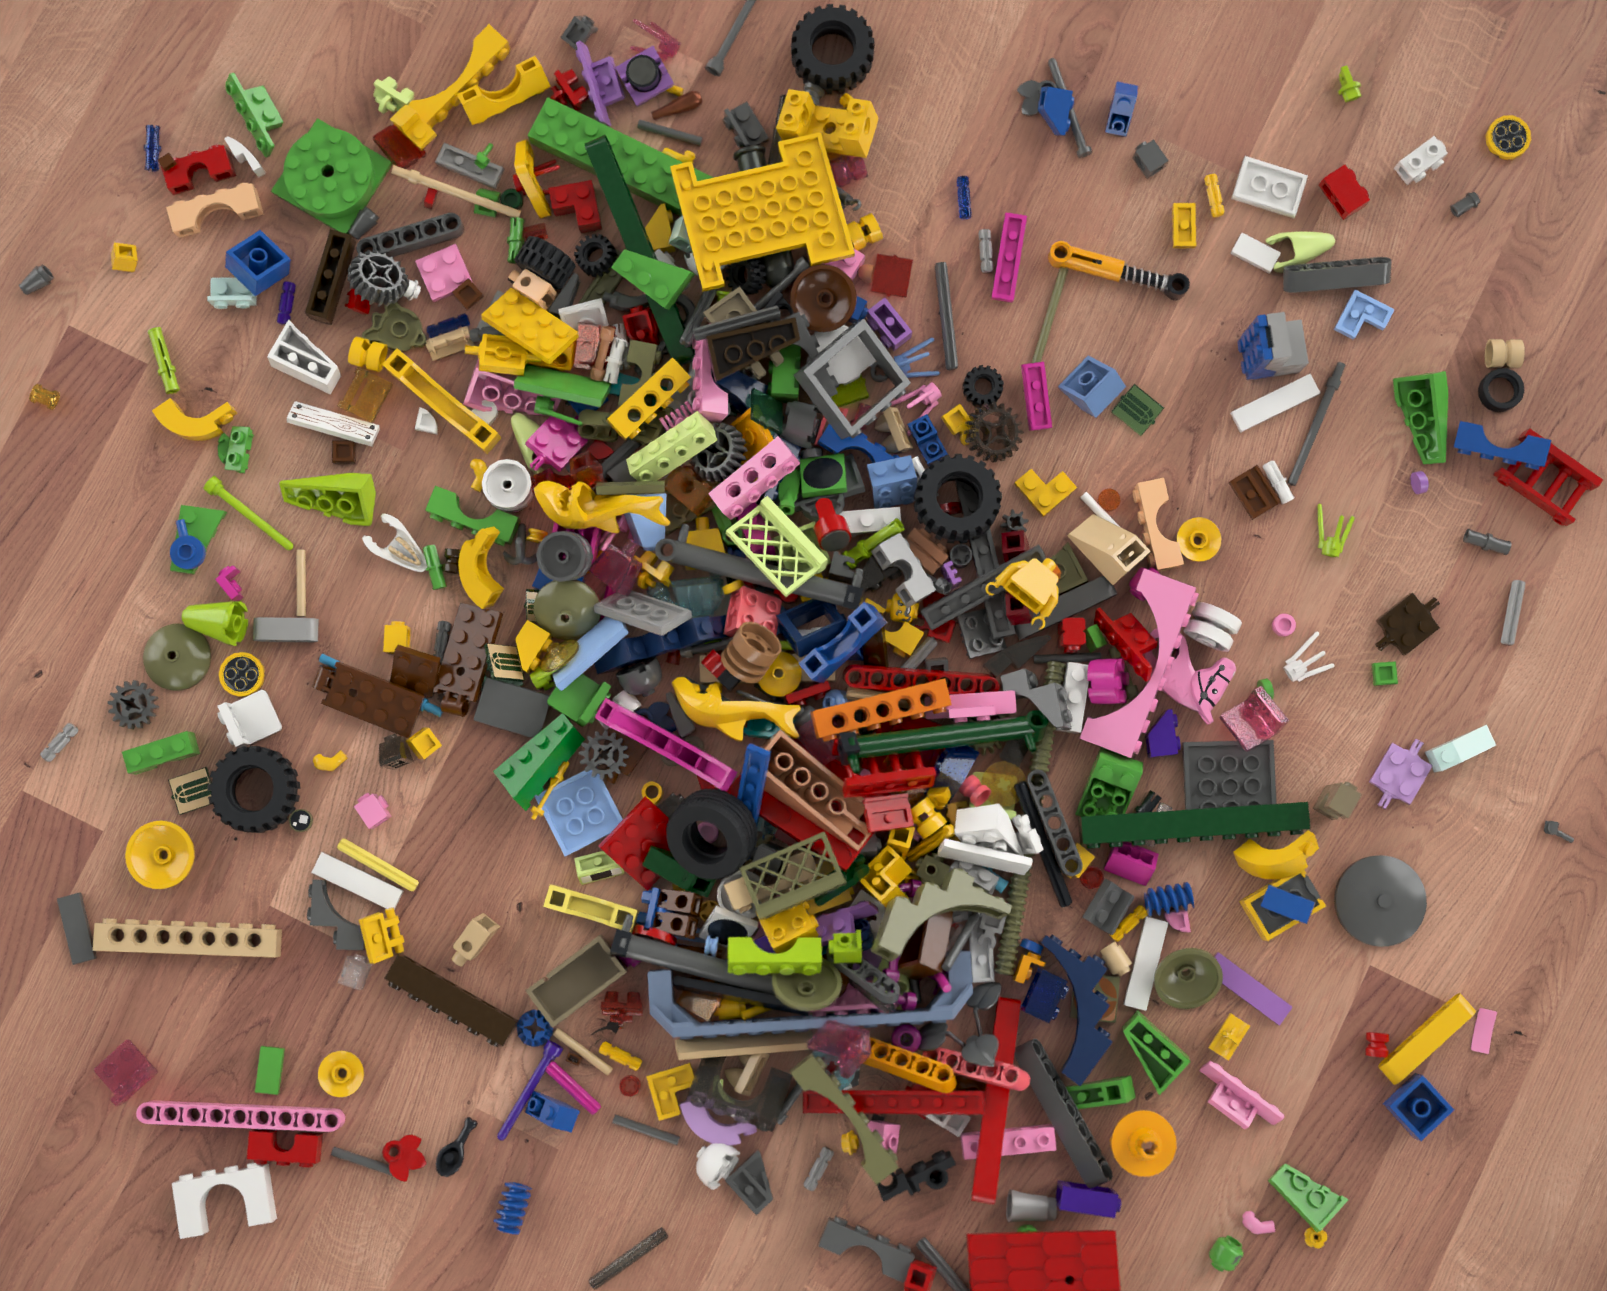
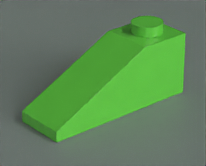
(1102, 1092)

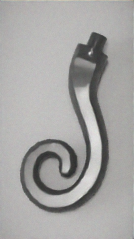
(624, 302)

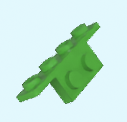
(257, 112)

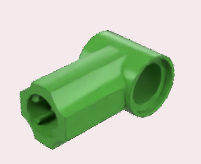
(723, 524)

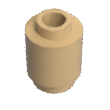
(1116, 959)

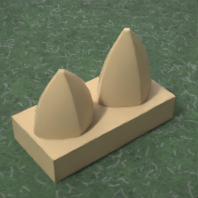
(892, 422)
(746, 1079)

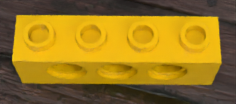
(670, 371)

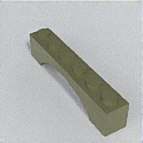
(877, 1160)

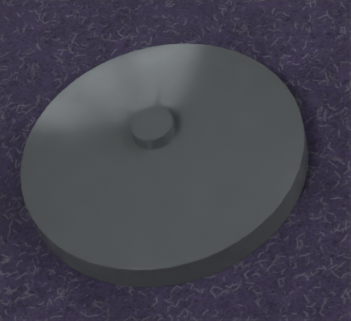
(1380, 900)

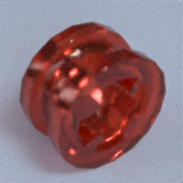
(637, 1085)

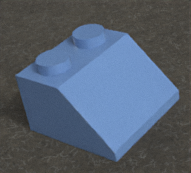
(1092, 386)

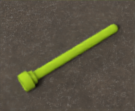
(215, 487)

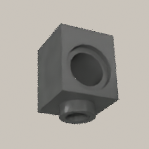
(1149, 158)

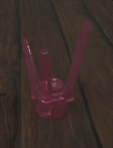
(669, 46)

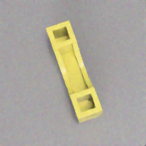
(588, 907)

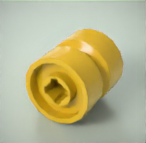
(872, 228)
(367, 353)
(932, 823)

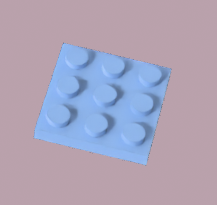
(580, 811)

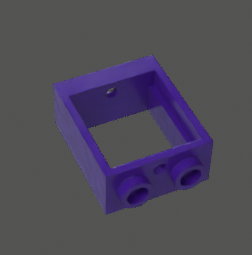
(1082, 1199)

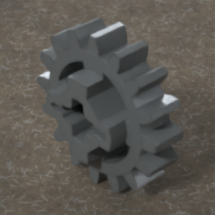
(128, 712)
(611, 763)

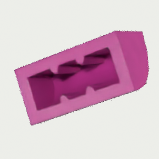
(1132, 863)

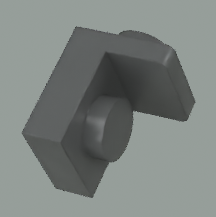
(579, 30)

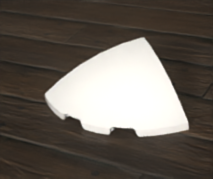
(849, 361)

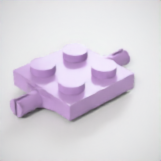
(1400, 774)

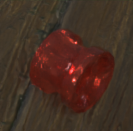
(1095, 878)

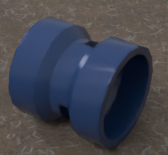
(867, 936)

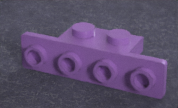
(602, 81)
(843, 920)

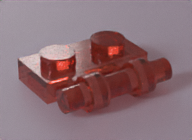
(587, 345)

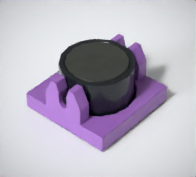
(644, 74)

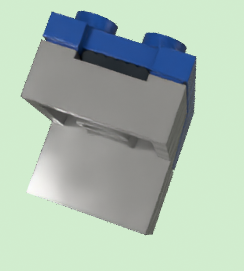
(1272, 347)

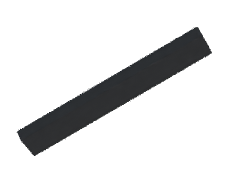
(733, 994)

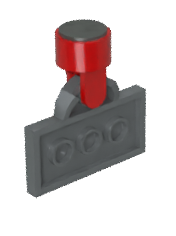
(830, 527)

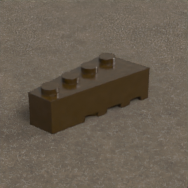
(746, 346)

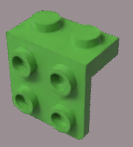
(580, 699)

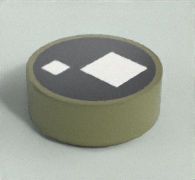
(301, 820)

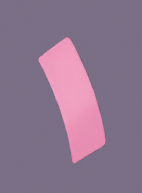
(1483, 1030)

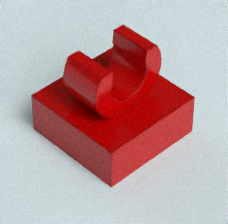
(356, 304)

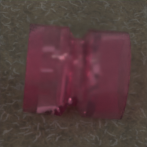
(841, 171)

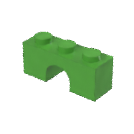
(161, 751)

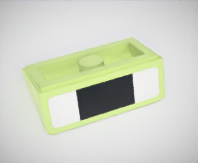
(596, 867)

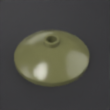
(567, 598)
(191, 658)
(1189, 987)
(808, 991)

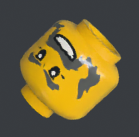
(899, 612)

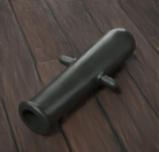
(778, 264)

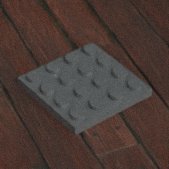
(1227, 775)

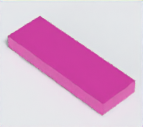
(1036, 396)

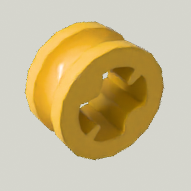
(536, 535)

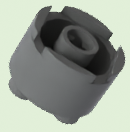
(801, 424)

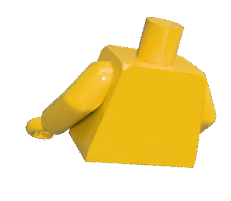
(1032, 585)

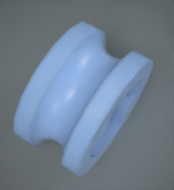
(711, 946)

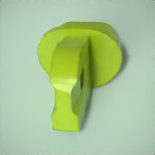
(1350, 88)

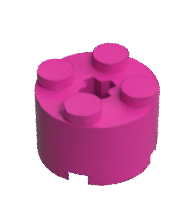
(1107, 681)

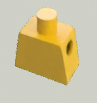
(705, 537)

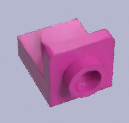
(231, 588)

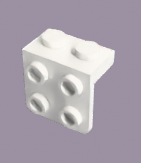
(249, 719)

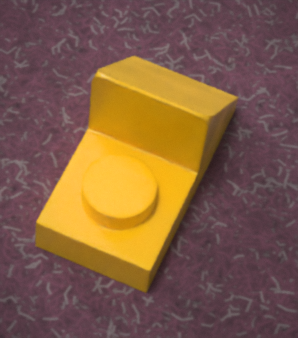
(413, 126)

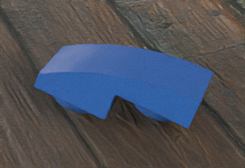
(927, 439)
(1287, 904)

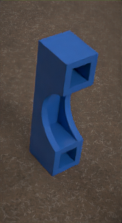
(832, 442)
(1531, 451)
(859, 629)

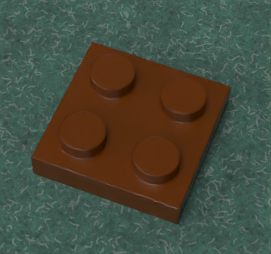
(415, 670)

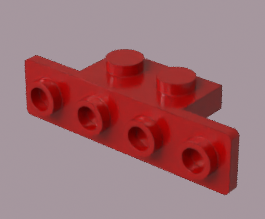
(1130, 640)

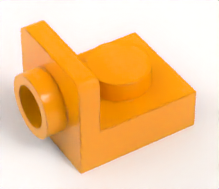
(1023, 968)

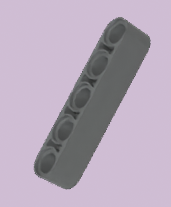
(421, 239)
(1337, 274)
(1070, 605)
(1054, 834)

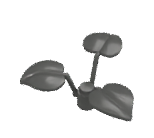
(978, 1049)

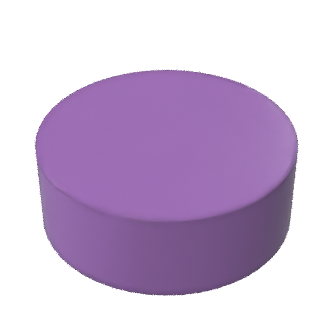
(1419, 482)

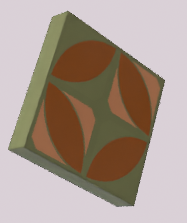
(1110, 988)

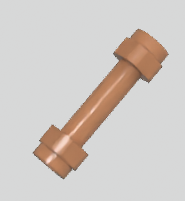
(606, 335)

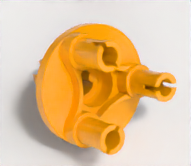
(1139, 1128)

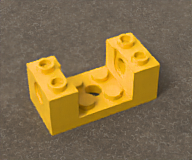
(853, 126)

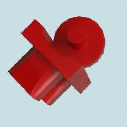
(575, 97)

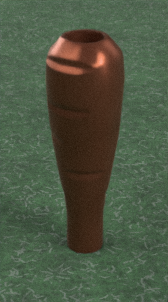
(684, 103)

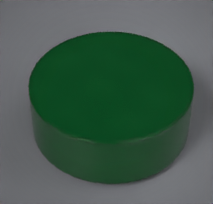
(511, 198)

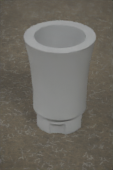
(1030, 1207)

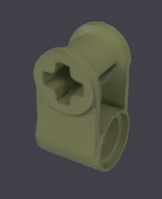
(596, 426)

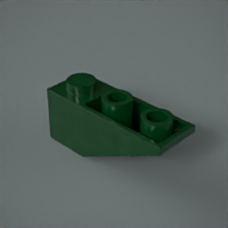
(665, 865)

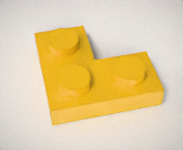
(1044, 496)
(663, 1089)

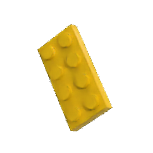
(530, 326)

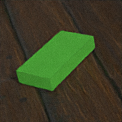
(269, 1070)

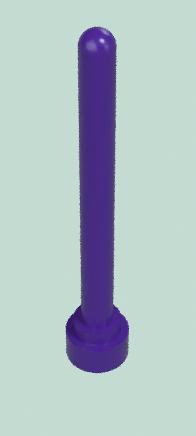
(551, 1051)

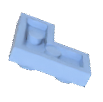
(1361, 309)

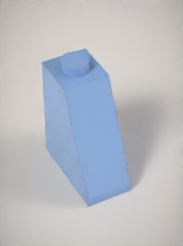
(643, 530)

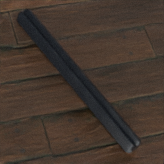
(1047, 855)

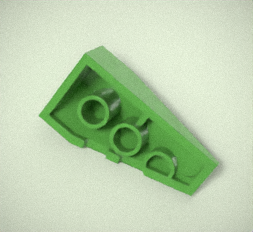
(1426, 412)

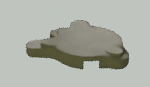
(396, 328)

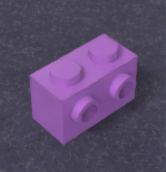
(889, 324)

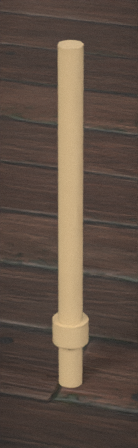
(414, 177)

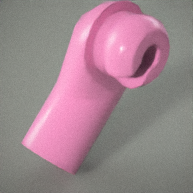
(1255, 1225)

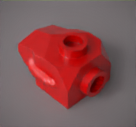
(641, 325)

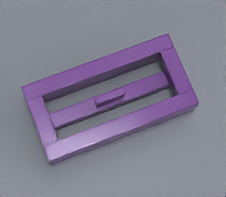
(950, 574)

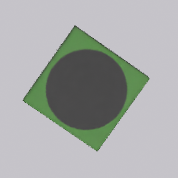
(823, 475)

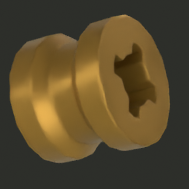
(707, 905)

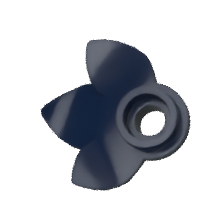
(657, 715)

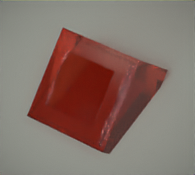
(537, 230)

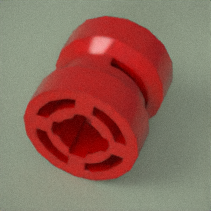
(1377, 1044)

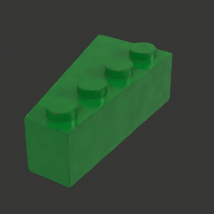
(539, 760)

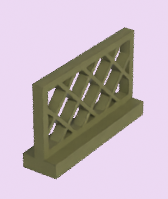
(801, 894)

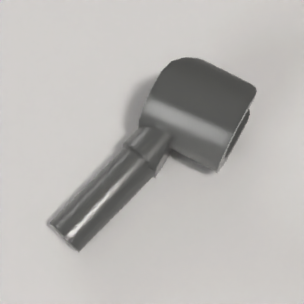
(1551, 828)

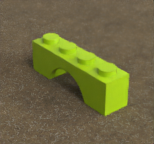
(747, 958)

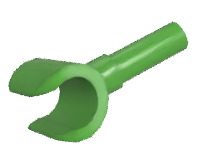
(482, 160)

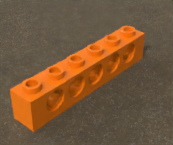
(935, 690)

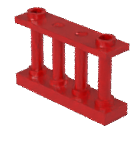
(1567, 468)
(887, 782)

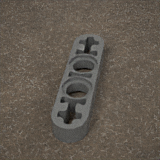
(863, 972)

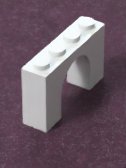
(191, 1195)

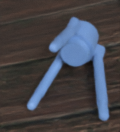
(903, 362)

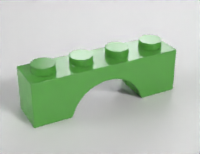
(446, 506)

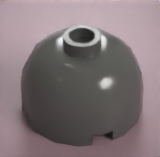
(641, 677)

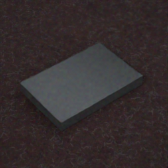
(512, 707)

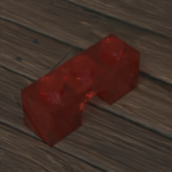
(583, 468)

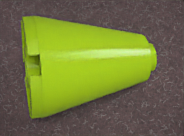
(218, 620)

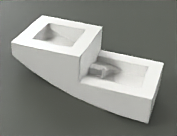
(243, 154)
(952, 1123)

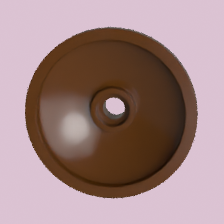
(808, 296)

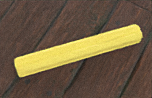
(377, 864)

